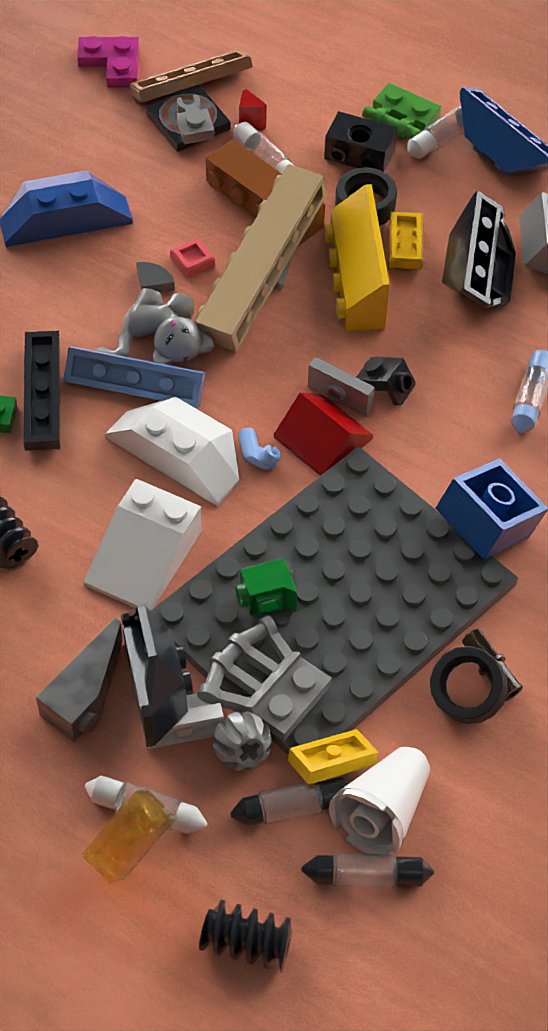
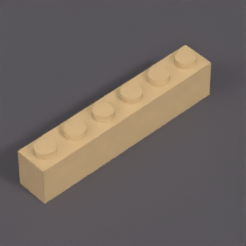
(261, 257)

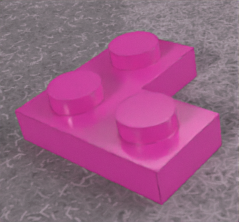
(115, 53)

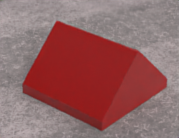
(320, 432)

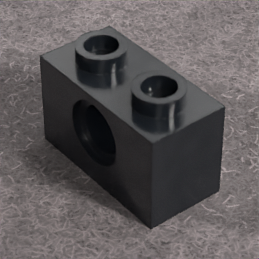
(360, 142)

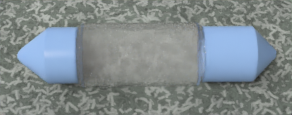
(531, 392)

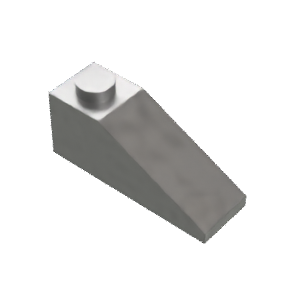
(79, 691)

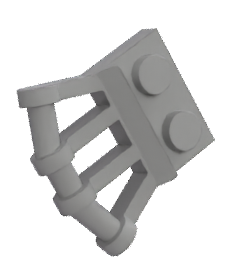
(283, 697)

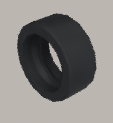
(381, 184)
(466, 655)

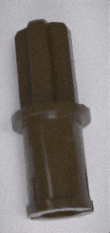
(477, 639)

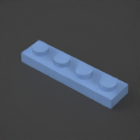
(133, 376)

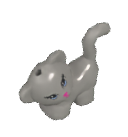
(175, 332)

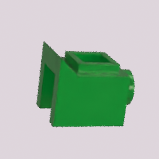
(266, 588)

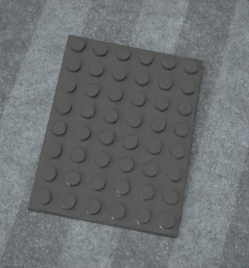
(375, 587)

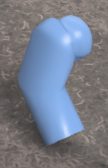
(261, 457)

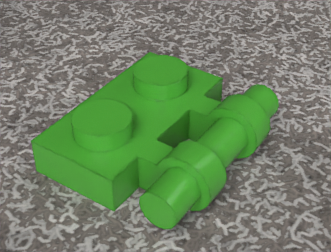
(402, 110)

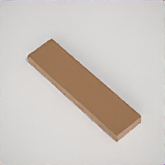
(190, 75)

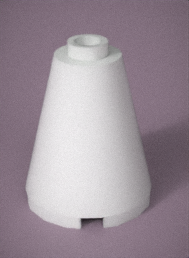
(382, 802)

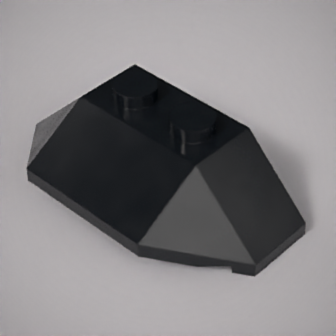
(481, 254)
(155, 672)

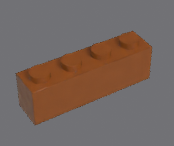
(248, 180)

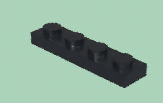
(42, 391)

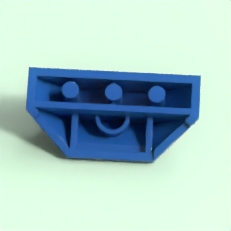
(500, 135)
(62, 208)

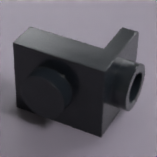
(389, 375)

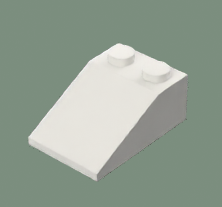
(144, 545)

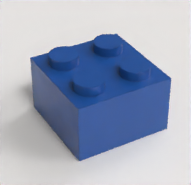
(491, 508)

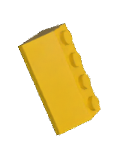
(358, 262)

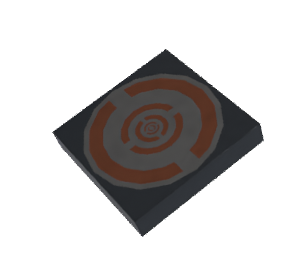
(165, 112)

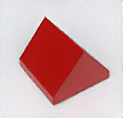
(252, 110)

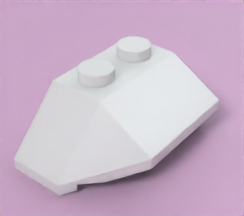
(181, 445)

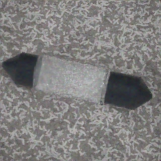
(287, 802)
(367, 870)

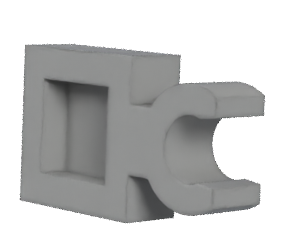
(194, 122)

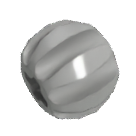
(242, 741)

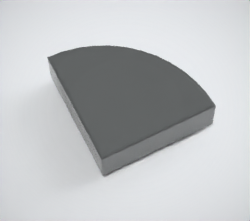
(154, 277)

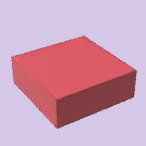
(192, 258)

